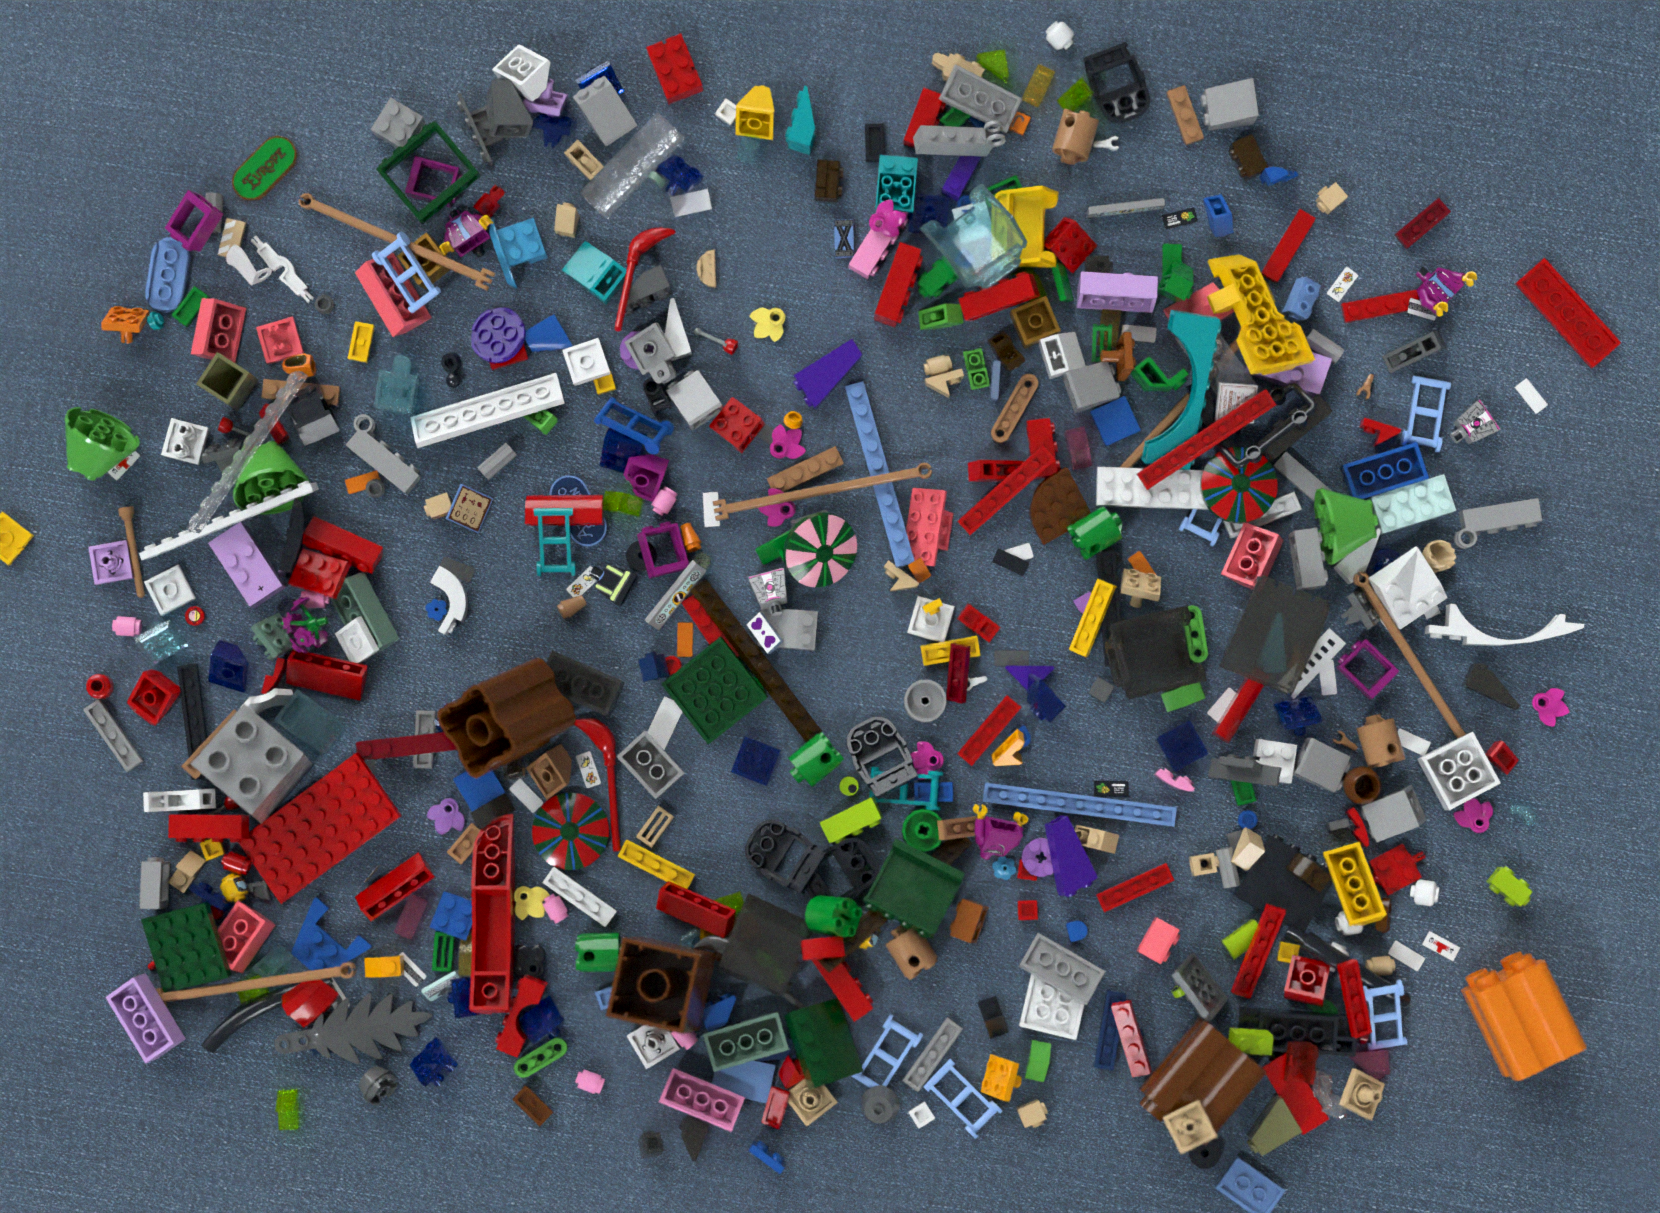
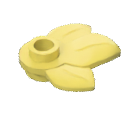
(766, 325)
(532, 904)

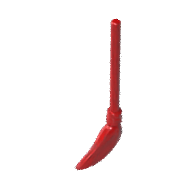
(639, 245)
(605, 742)

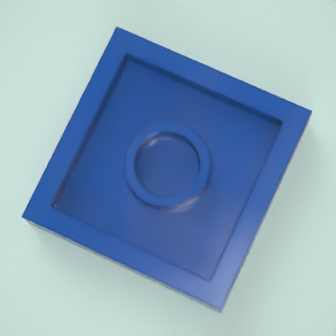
(1115, 421)
(479, 790)

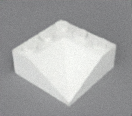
(1408, 587)
(1458, 771)

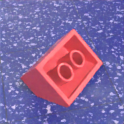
(1199, 304)
(218, 329)
(1252, 555)
(243, 935)

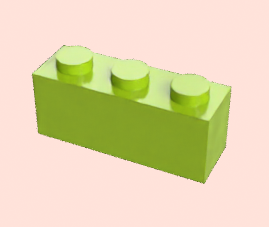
(852, 820)

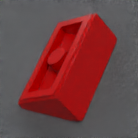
(278, 431)

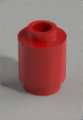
(236, 863)

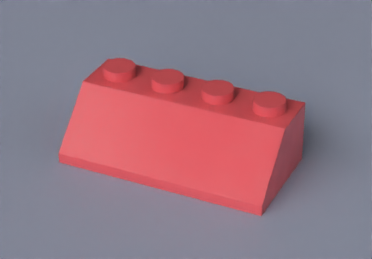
(389, 299)

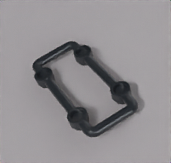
(1299, 420)

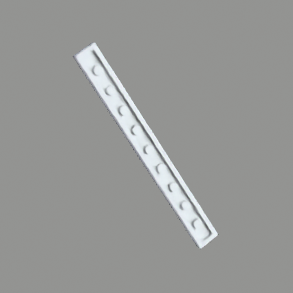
(235, 516)

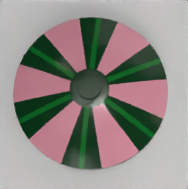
(820, 549)

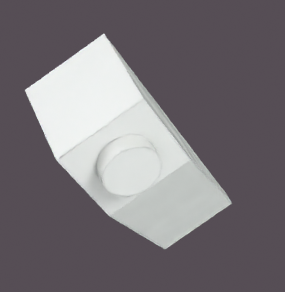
(676, 334)
(1357, 560)

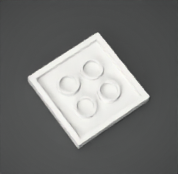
(1050, 1010)

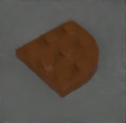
(1056, 506)

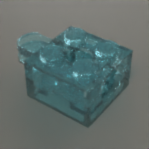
(397, 389)

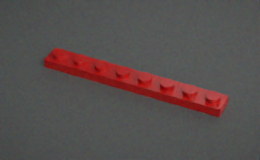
(1206, 439)

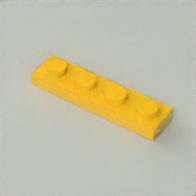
(1092, 617)
(655, 864)

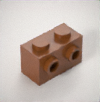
(968, 920)

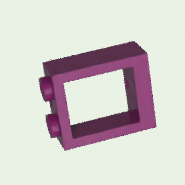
(415, 176)
(204, 228)
(678, 546)
(1381, 682)

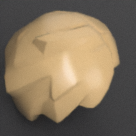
(1439, 555)

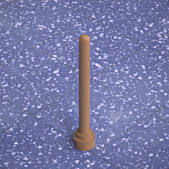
(126, 514)

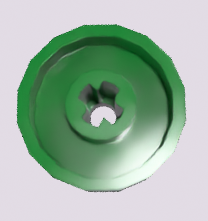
(912, 825)

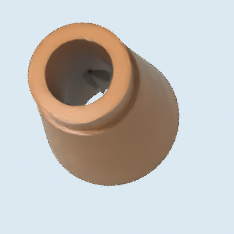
(571, 606)

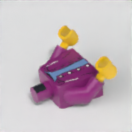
(465, 232)
(1441, 287)
(997, 835)

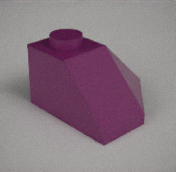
(645, 475)

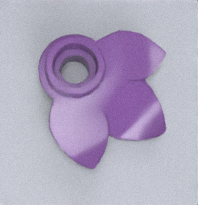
(446, 819)

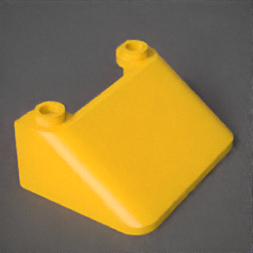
(1028, 209)

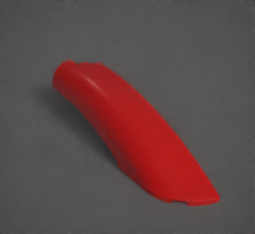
(493, 918)

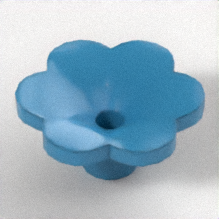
(998, 867)

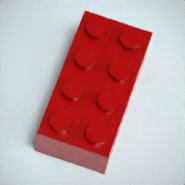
(896, 288)

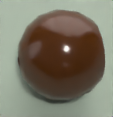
(1368, 785)

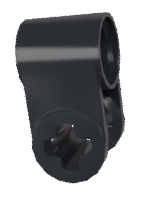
(656, 398)

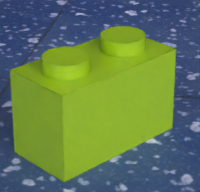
(1252, 1040)

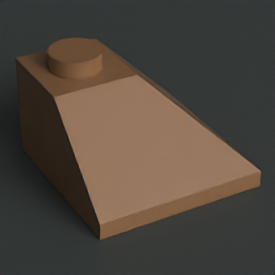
(551, 771)

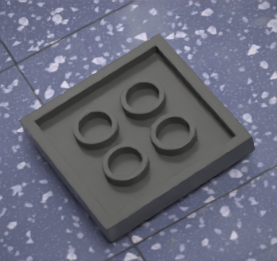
(1199, 987)

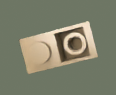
(566, 220)
(1097, 839)

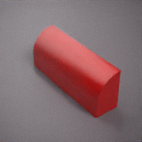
(586, 509)
(326, 674)
(1237, 710)
(1296, 1095)

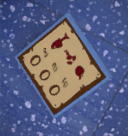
(469, 508)

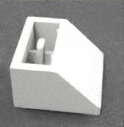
(1061, 354)

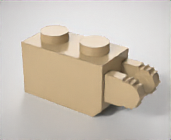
(947, 63)

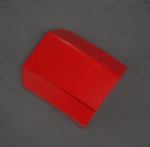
(153, 696)
(308, 1001)

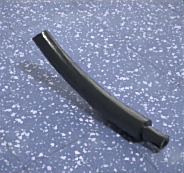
(1331, 956)
(248, 1013)

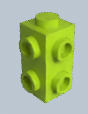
(1514, 890)

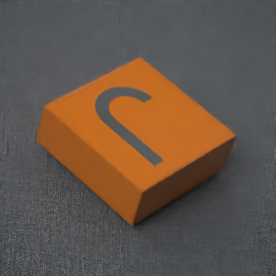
(1019, 123)

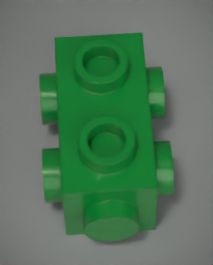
(931, 283)

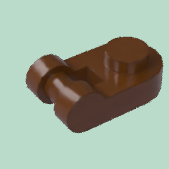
(1384, 924)

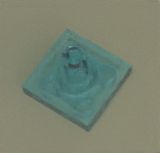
(160, 641)

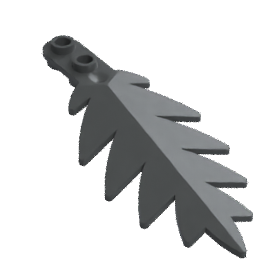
(357, 1029)

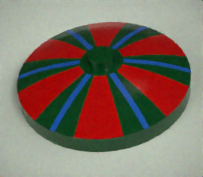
(1238, 493)
(570, 831)

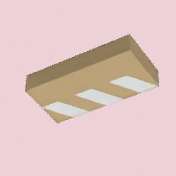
(232, 235)

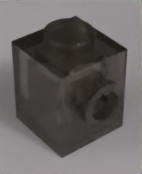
(1098, 264)
(650, 1144)

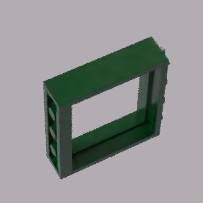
(446, 196)

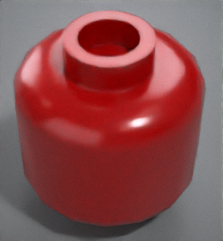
(94, 685)

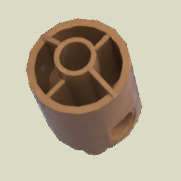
(1075, 136)
(1380, 741)
(909, 944)

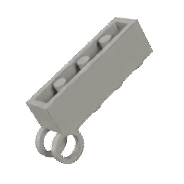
(958, 140)
(380, 457)
(1497, 517)

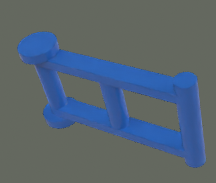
(651, 445)

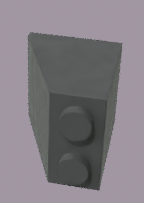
(506, 111)

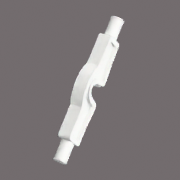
(275, 261)

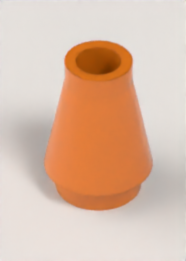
(690, 538)

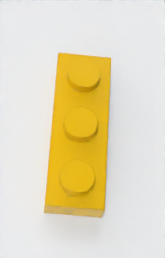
(940, 651)

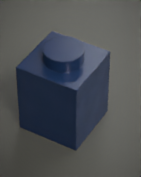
(653, 667)

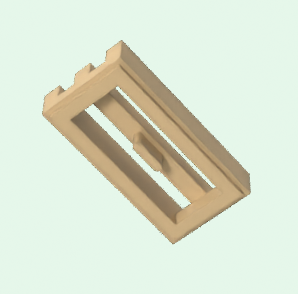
(664, 813)

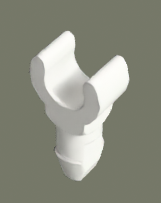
(1106, 144)
(975, 681)

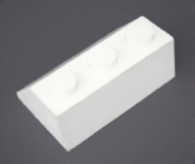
(525, 70)

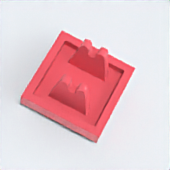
(279, 340)

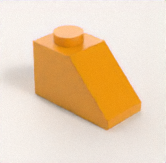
(384, 966)

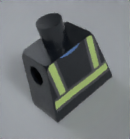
(613, 582)

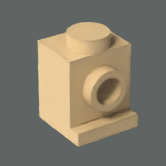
(1197, 869)

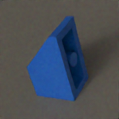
(1218, 215)

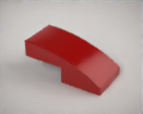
(978, 623)
(271, 682)
(1360, 831)
(822, 948)

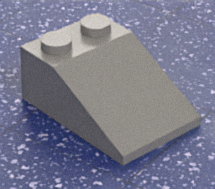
(795, 628)

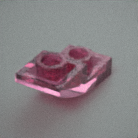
(410, 916)

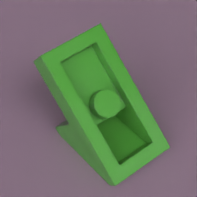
(542, 420)

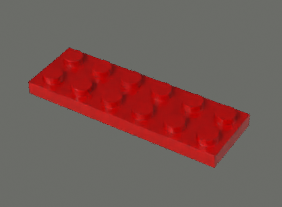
(1568, 313)

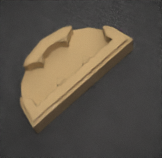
(707, 268)

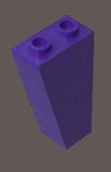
(826, 373)
(1068, 857)

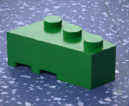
(1177, 282)

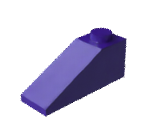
(960, 176)

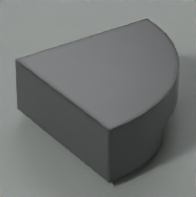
(260, 890)

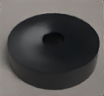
(632, 556)
(1207, 1161)

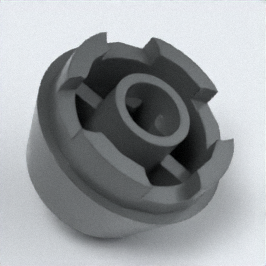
(377, 1084)
(880, 1104)

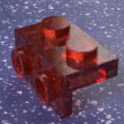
(1301, 1062)

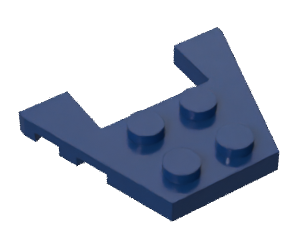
(320, 950)

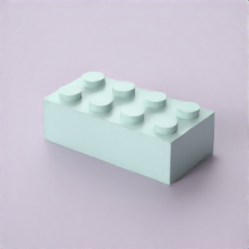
(1412, 504)

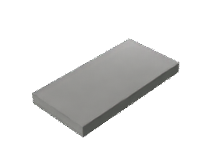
(980, 98)
(1062, 969)

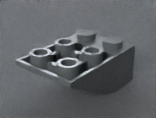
(648, 288)

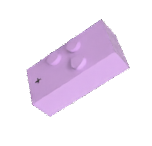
(1117, 292)
(1308, 376)
(247, 565)
(145, 1018)

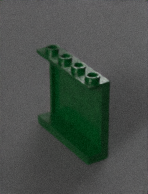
(914, 889)

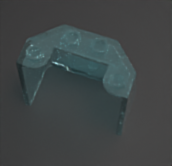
(980, 243)

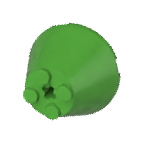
(96, 442)
(267, 475)
(1344, 523)

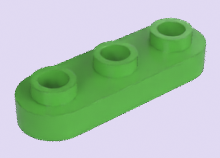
(1198, 643)
(534, 1063)

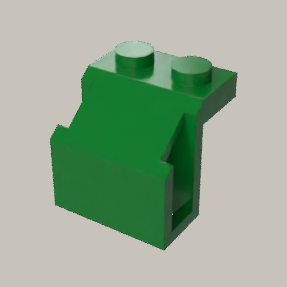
(1163, 383)

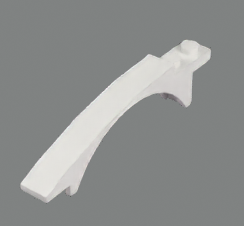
(1457, 627)

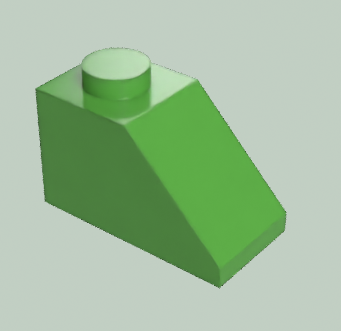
(940, 316)

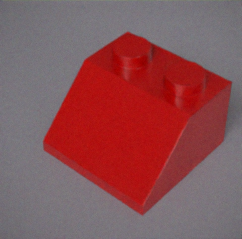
(1307, 981)

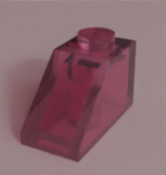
(1078, 448)
(1373, 1062)

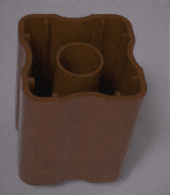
(506, 717)
(1202, 1069)

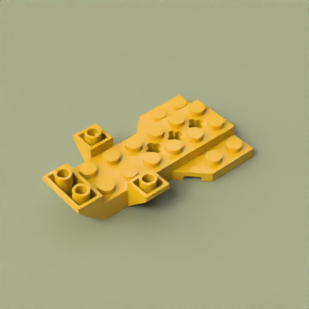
(1265, 337)

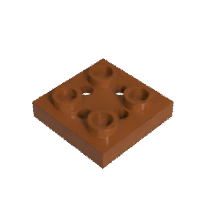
(1122, 356)

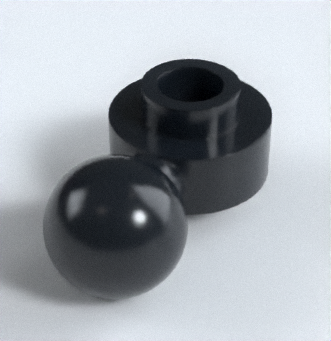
(453, 379)

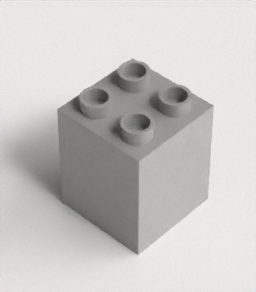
(252, 763)

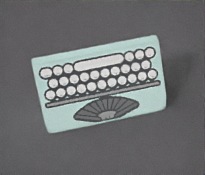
(440, 986)

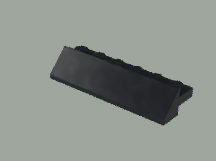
(1325, 1030)

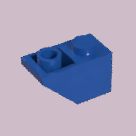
(717, 1014)

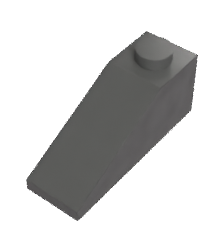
(1414, 351)

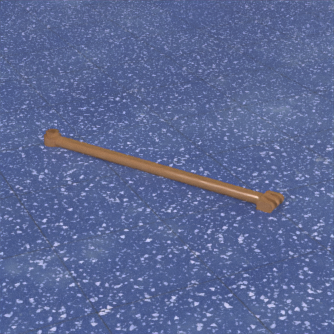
(480, 277)
(1165, 423)
(818, 491)
(1408, 653)
(258, 983)

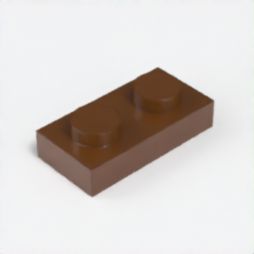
(533, 1105)

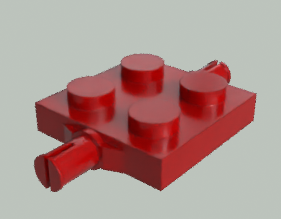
(1395, 869)

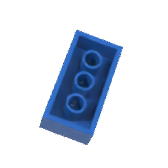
(1385, 472)

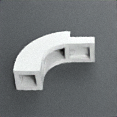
(457, 596)
(179, 800)

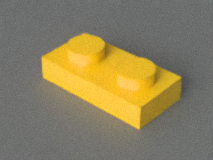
(361, 342)

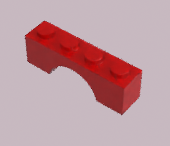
(513, 1038)

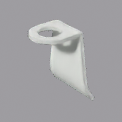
(238, 259)

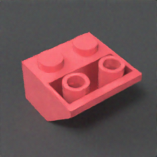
(1158, 941)

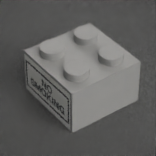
(397, 124)

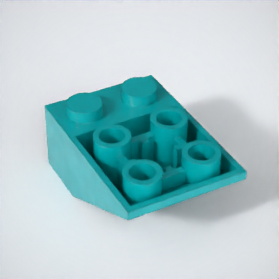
(802, 133)
(897, 182)
(596, 272)

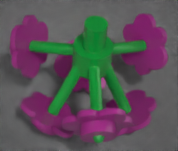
(308, 637)

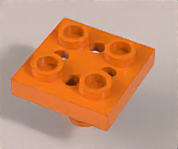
(125, 321)

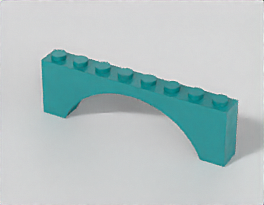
(1198, 337)

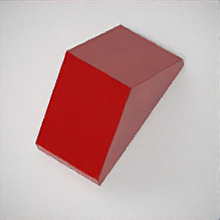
(1501, 757)

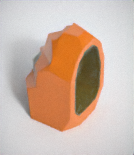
(300, 362)

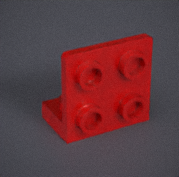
(1069, 244)
(737, 424)

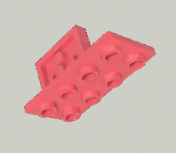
(928, 524)

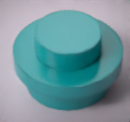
(155, 320)

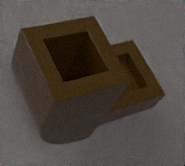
(1005, 351)
(1308, 872)

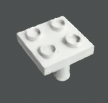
(185, 441)

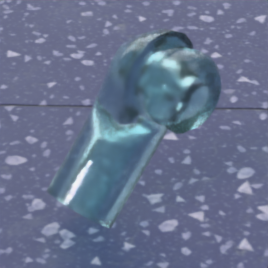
(1525, 811)
(686, 939)

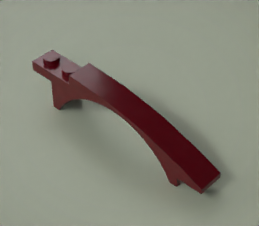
(404, 746)

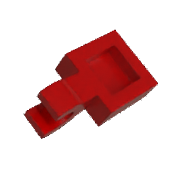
(488, 202)

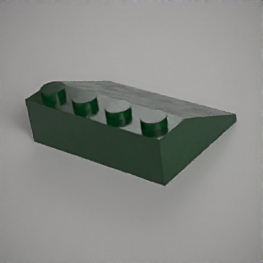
(823, 1043)

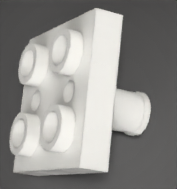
(649, 1055)

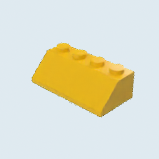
(1354, 885)

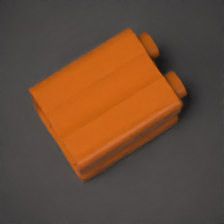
(1522, 1016)

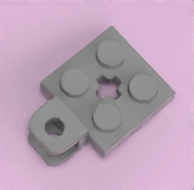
(655, 362)

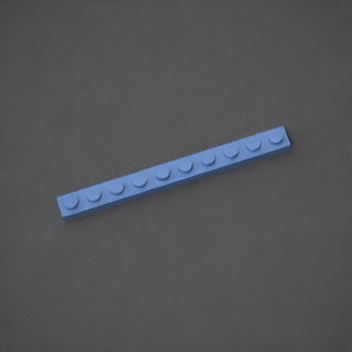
(877, 465)
(1079, 804)

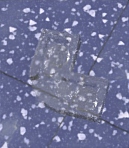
(1323, 1089)

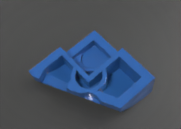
(1276, 174)
(547, 336)

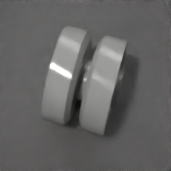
(933, 693)

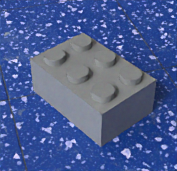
(1307, 559)
(650, 764)

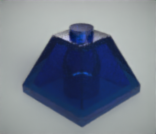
(228, 667)

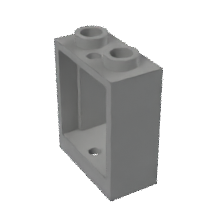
(154, 883)

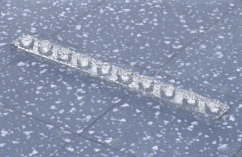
(243, 456)

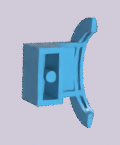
(517, 245)

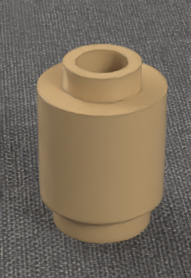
(937, 365)
(1381, 965)

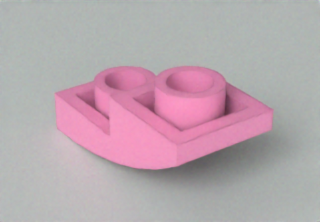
(1180, 782)

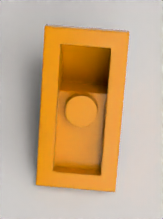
(1008, 752)

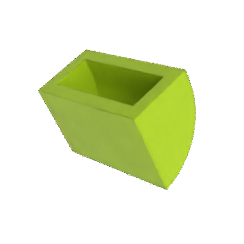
(1240, 939)

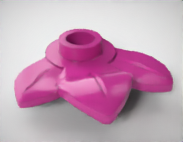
(890, 219)
(788, 441)
(775, 511)
(1552, 706)
(922, 758)
(1472, 812)

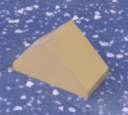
(1248, 849)

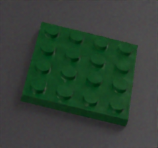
(714, 690)
(186, 947)

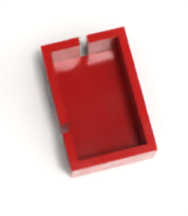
(674, 69)

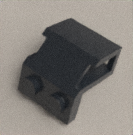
(312, 414)

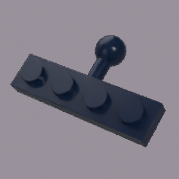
(1108, 1033)

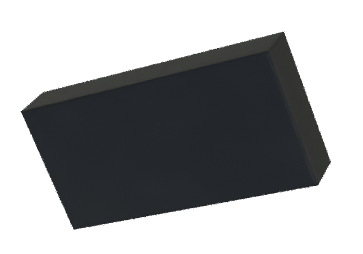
(874, 142)

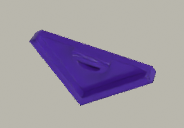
(1021, 673)

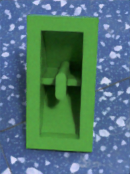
(1038, 1061)

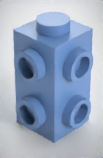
(1301, 299)

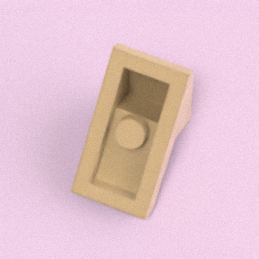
(583, 159)
(939, 382)
(904, 580)
(187, 871)

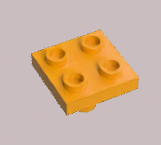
(1000, 1078)

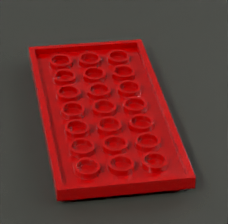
(319, 828)

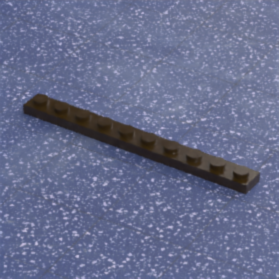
(755, 660)
(873, 921)

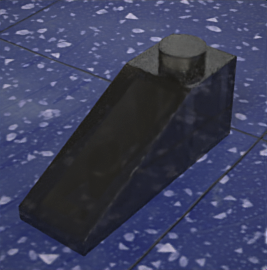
(1487, 684)

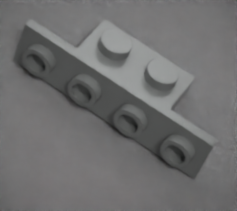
(479, 122)
(1244, 770)

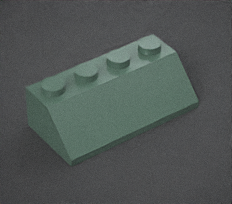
(359, 599)
(746, 1041)

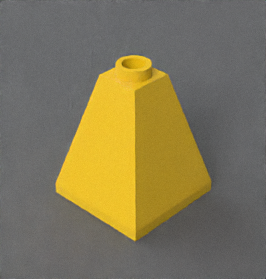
(756, 114)

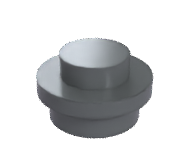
(324, 304)
(375, 488)

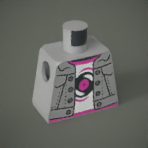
(1474, 424)
(770, 590)

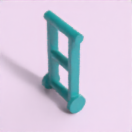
(571, 565)
(932, 805)

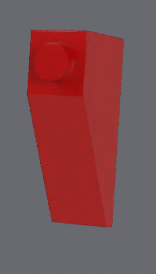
(991, 470)

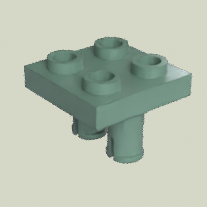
(272, 636)

